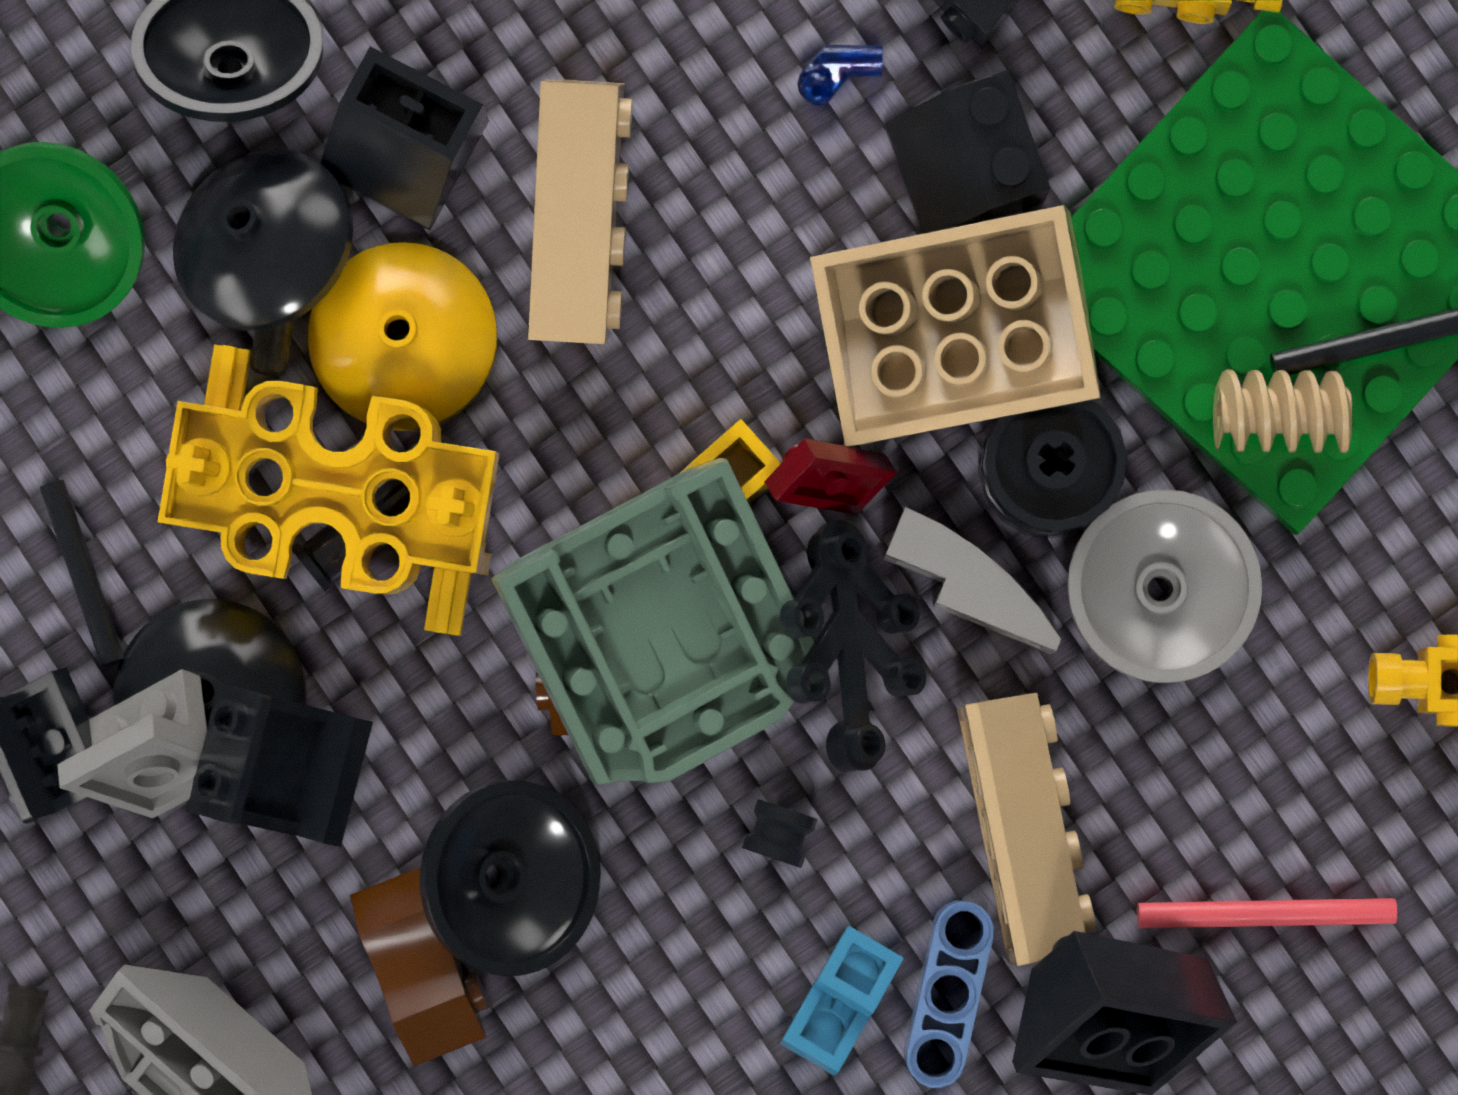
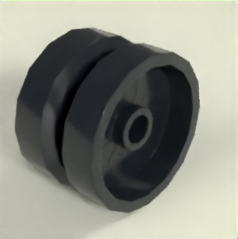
(1068, 500)

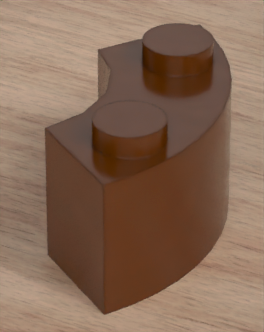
(422, 983)

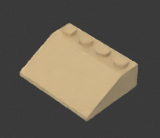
(956, 326)

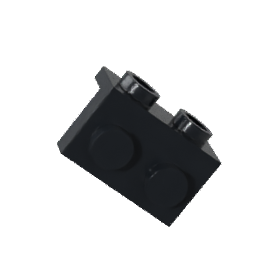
(38, 731)

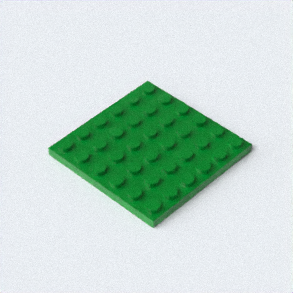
(1265, 223)

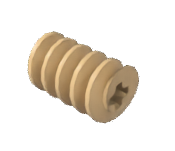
(1282, 409)

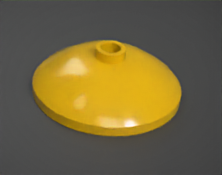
(440, 359)

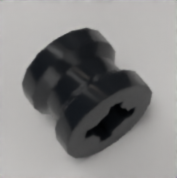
(779, 833)

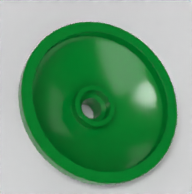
(55, 272)

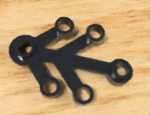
(840, 567)

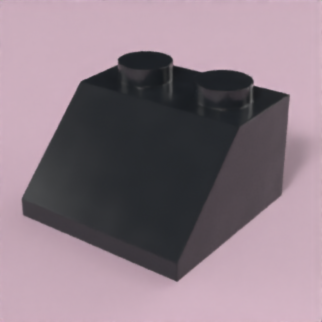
(968, 155)

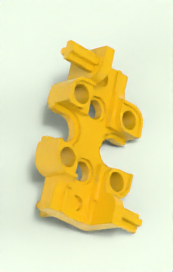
(225, 437)

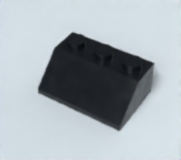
(1118, 1014)

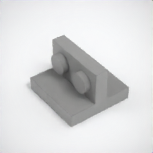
(143, 749)

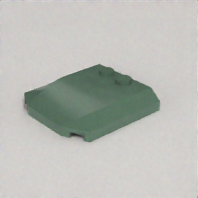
(658, 628)

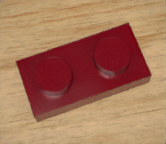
(829, 476)

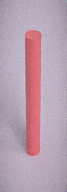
(1267, 913)

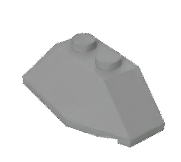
(190, 1039)

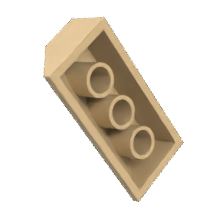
(1023, 824)

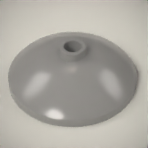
(1209, 576)

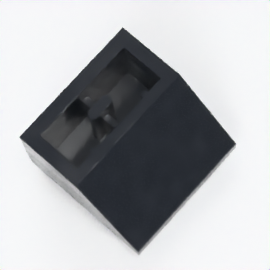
(402, 137)

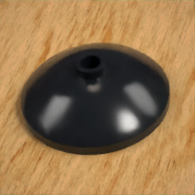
(226, 55)
(284, 253)
(218, 643)
(542, 885)

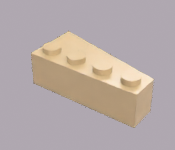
(576, 211)

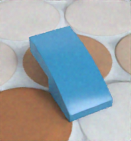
(841, 1000)

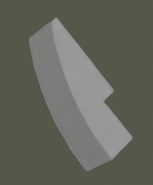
(970, 580)

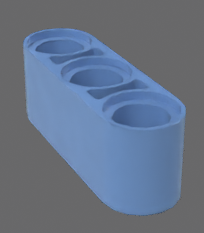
(954, 1025)

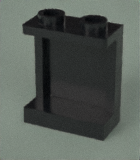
(279, 765)

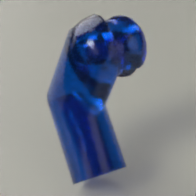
(834, 66)

